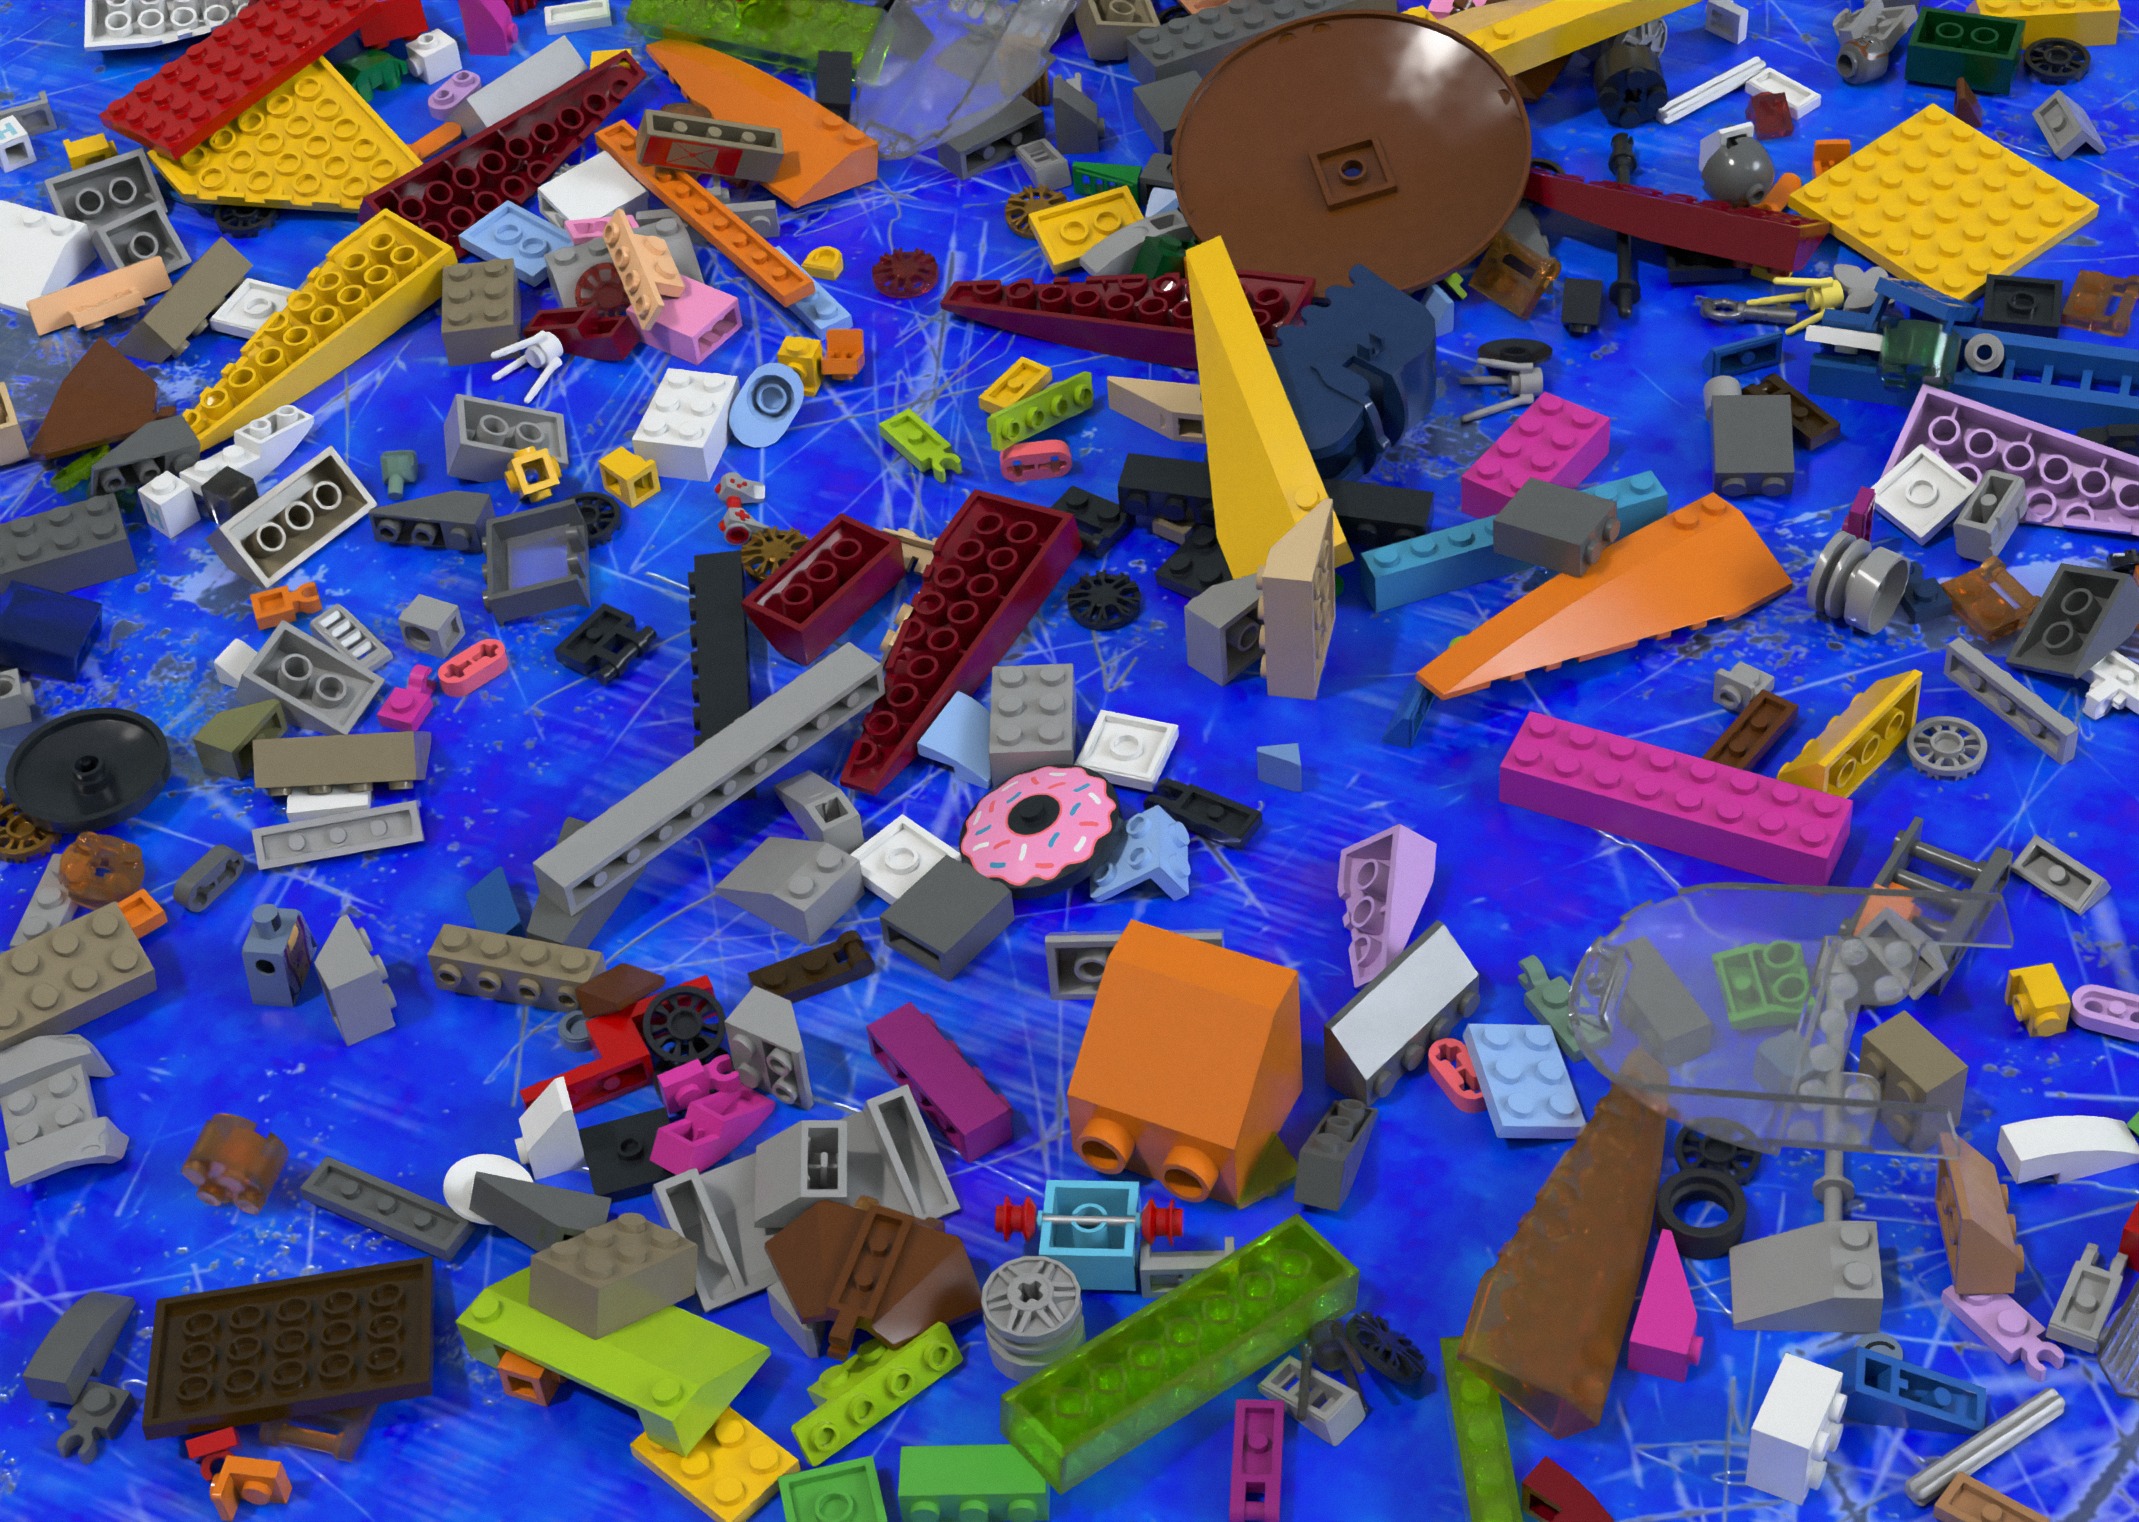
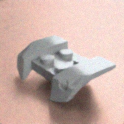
(52, 1108)

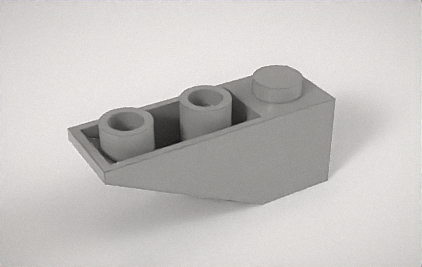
(822, 811)

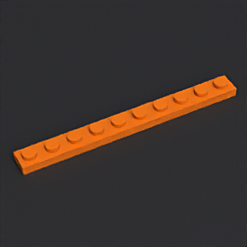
(710, 219)

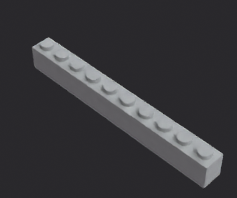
(708, 779)

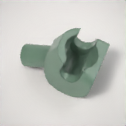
(398, 468)

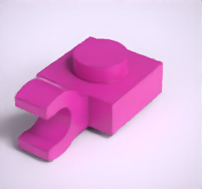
(410, 706)
(694, 1081)

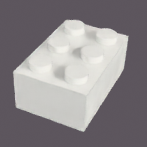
(687, 424)

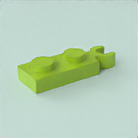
(920, 444)

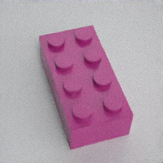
(1548, 443)

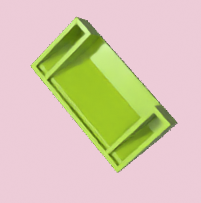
(665, 1366)

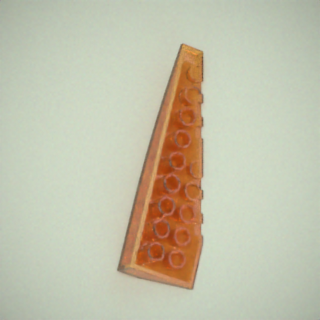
(1566, 1283)

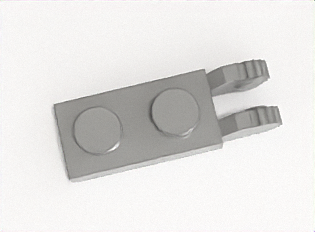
(2086, 1300)

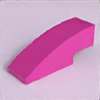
(710, 1129)

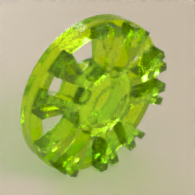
(77, 470)

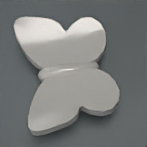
(1859, 287)

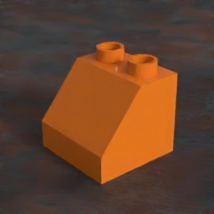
(1185, 1063)

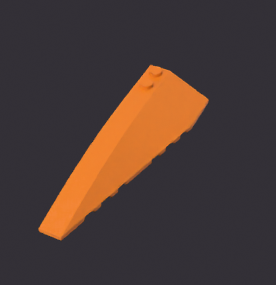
(819, 147)
(1656, 580)

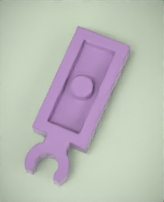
(2005, 1329)

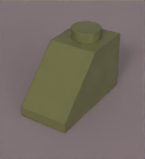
(227, 738)

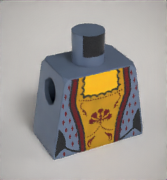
(277, 955)

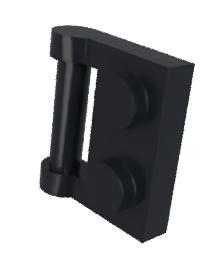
(1096, 518)

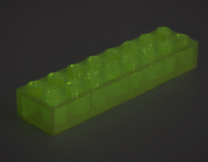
(763, 30)
(1177, 1353)

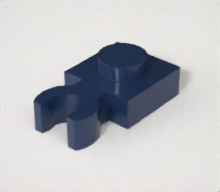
(1924, 598)

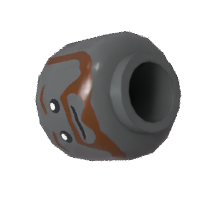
(1862, 60)

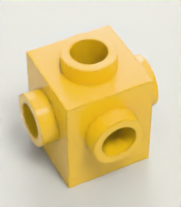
(539, 462)

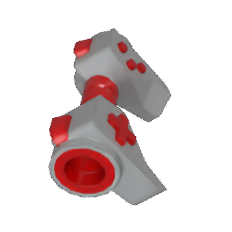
(737, 523)

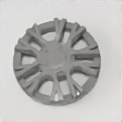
(1946, 747)

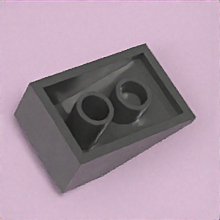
(2077, 621)

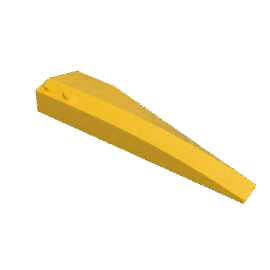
(1538, 31)
(347, 308)
(1254, 444)

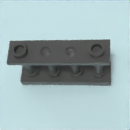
(1986, 876)

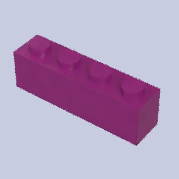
(941, 1081)

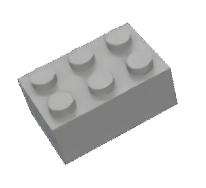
(1031, 718)

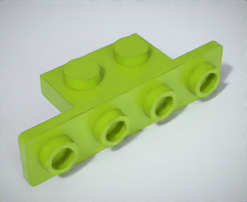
(1040, 411)
(870, 1388)

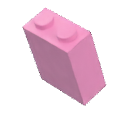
(693, 323)

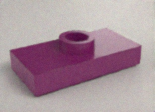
(1861, 514)

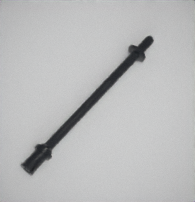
(1624, 291)

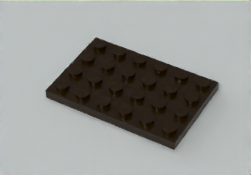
(291, 1348)

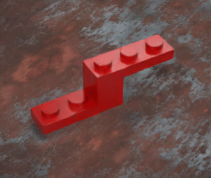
(620, 1054)

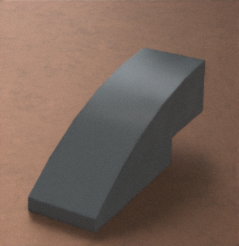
(77, 1347)

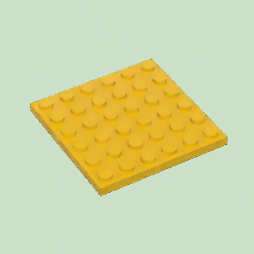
(1943, 205)

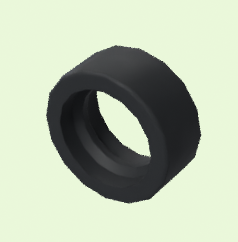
(1710, 1186)

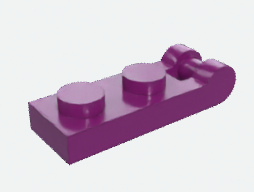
(1257, 1460)

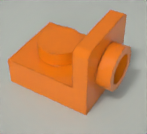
(248, 1479)

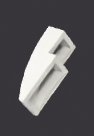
(2066, 1147)

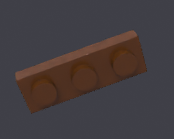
(1753, 731)

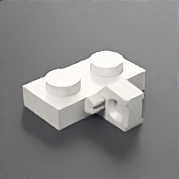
(2113, 684)

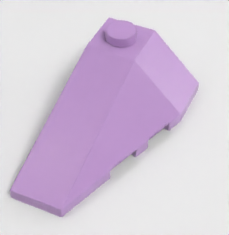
(1384, 892)

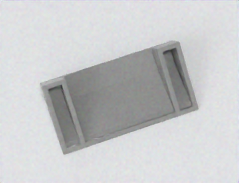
(886, 1159)

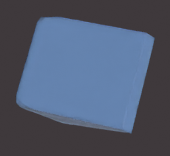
(1440, 307)
(1280, 766)

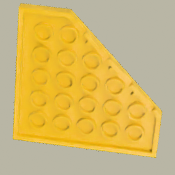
(294, 149)

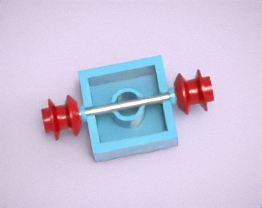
(1092, 1228)

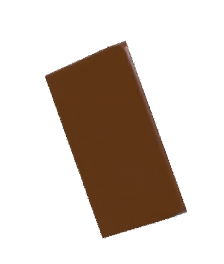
(616, 989)

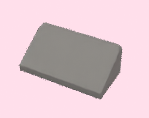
(2060, 875)

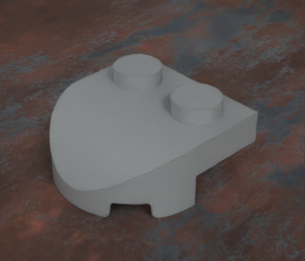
(1875, 21)

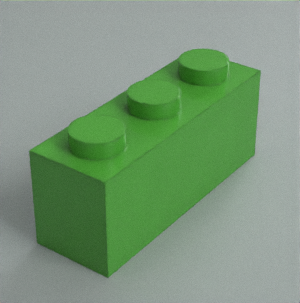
(970, 1485)

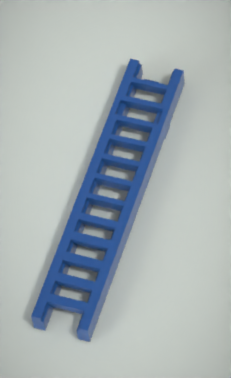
(2043, 403)

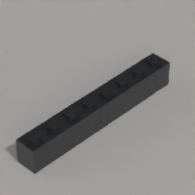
(1183, 493)
(721, 645)

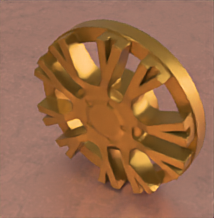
(1018, 206)
(772, 554)
(25, 836)

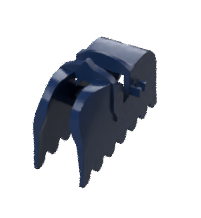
(1358, 372)

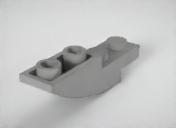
(1120, 250)

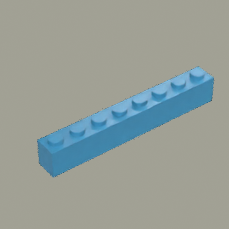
(1466, 551)

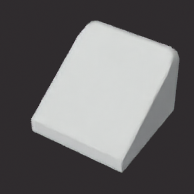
(233, 662)

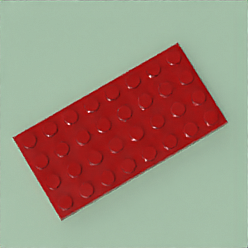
(232, 71)

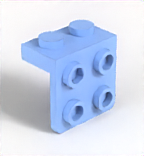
(1148, 848)

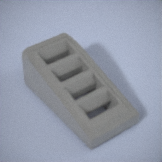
(1044, 164)
(339, 622)
(1329, 1422)

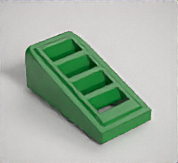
(1114, 173)

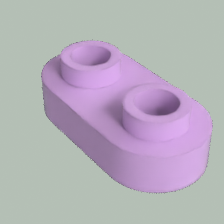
(453, 93)
(2106, 1011)

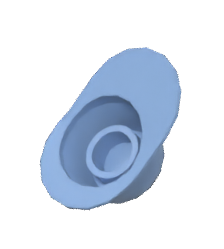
(766, 405)

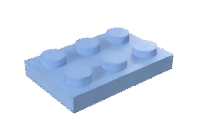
(518, 235)
(1523, 1081)

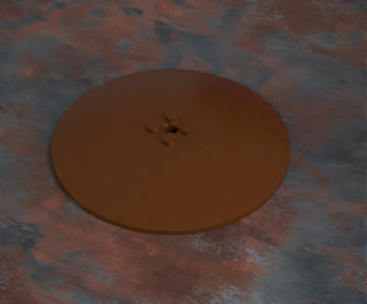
(1364, 91)

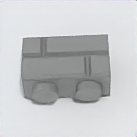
(1990, 515)

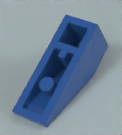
(1908, 1395)

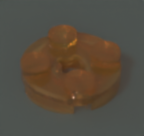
(101, 851)

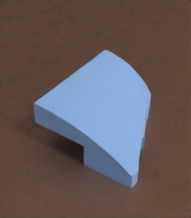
(961, 740)

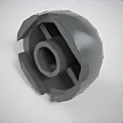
(1739, 173)

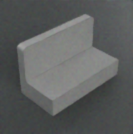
(2066, 125)

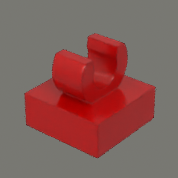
(212, 1448)

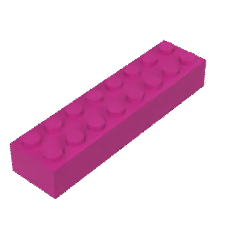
(1675, 801)

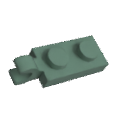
(1549, 1004)

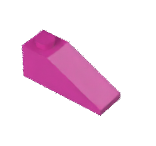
(488, 27)
(1666, 1322)

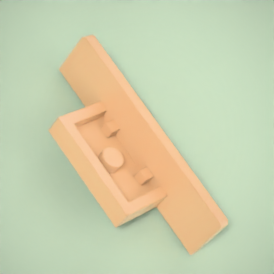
(643, 268)
(100, 297)

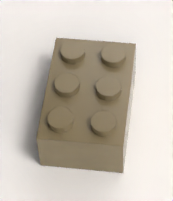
(480, 311)
(613, 1275)

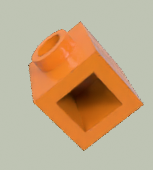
(527, 1379)

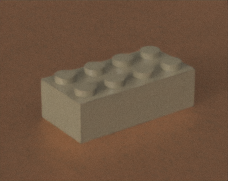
(71, 976)

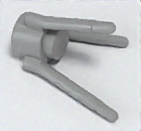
(1525, 382)

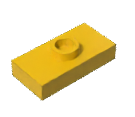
(1017, 383)

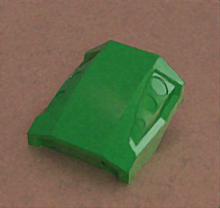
(372, 70)

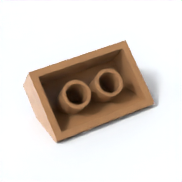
(1976, 1225)

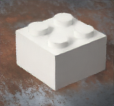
(1796, 1429)

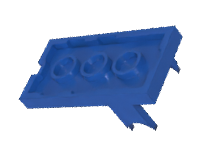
(1921, 298)

